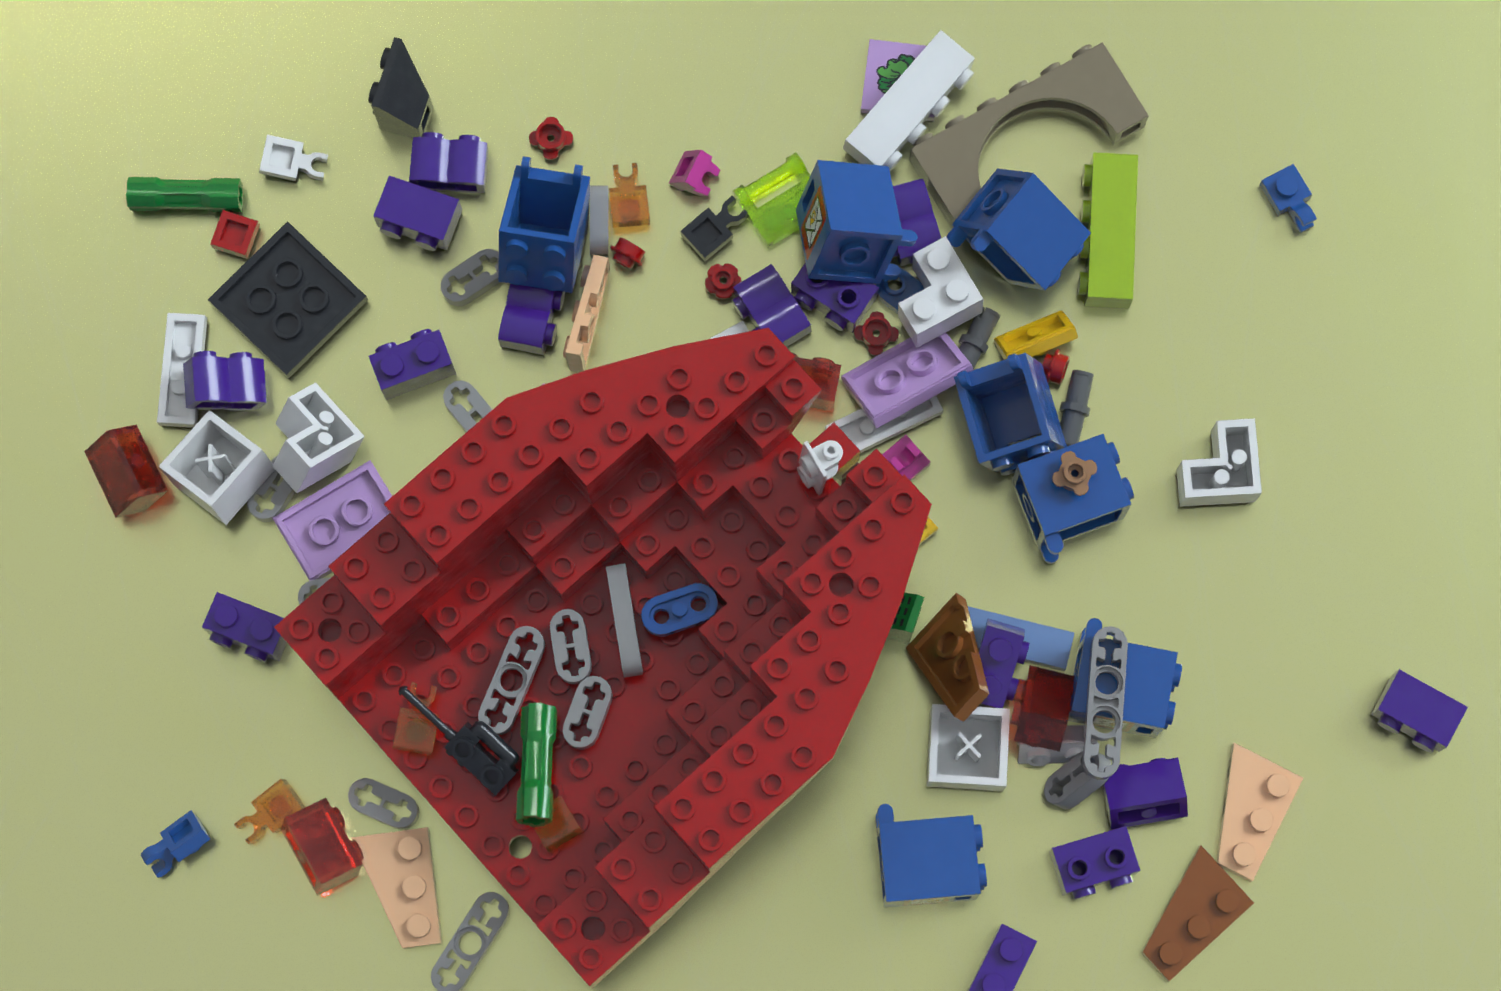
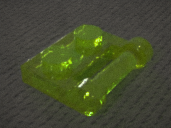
(778, 216)

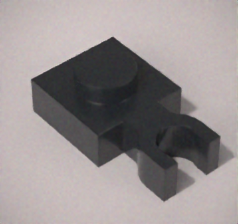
(710, 231)

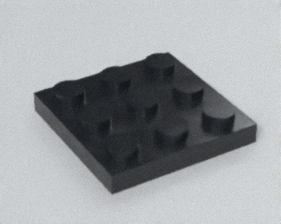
(288, 299)

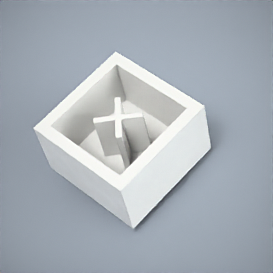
(217, 467)
(968, 752)

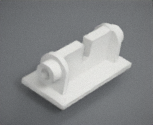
(819, 464)
(1071, 746)

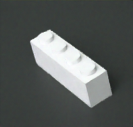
(909, 103)

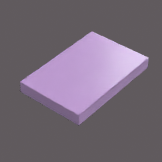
(905, 377)
(334, 519)

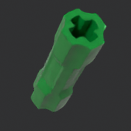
(159, 194)
(535, 792)

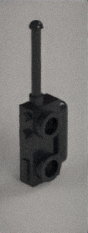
(470, 753)

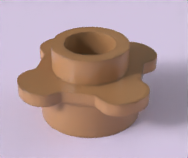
(1077, 484)

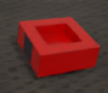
(235, 234)

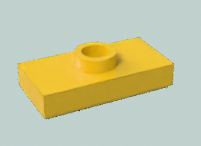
(1037, 336)

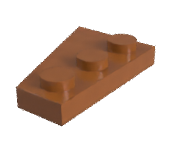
(951, 658)
(1195, 916)

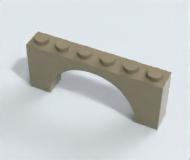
(1084, 86)

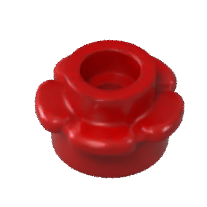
(627, 253)
(713, 283)
(1055, 367)

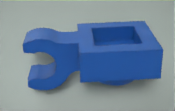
(1289, 193)
(178, 841)

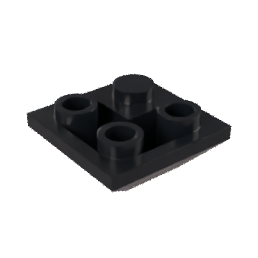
(400, 95)

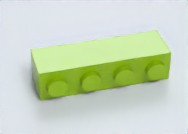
(1112, 226)

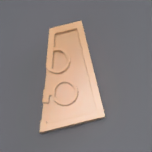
(586, 313)
(1253, 810)
(405, 883)

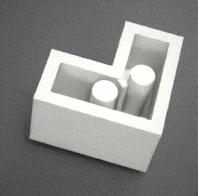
(947, 297)
(318, 438)
(1230, 474)

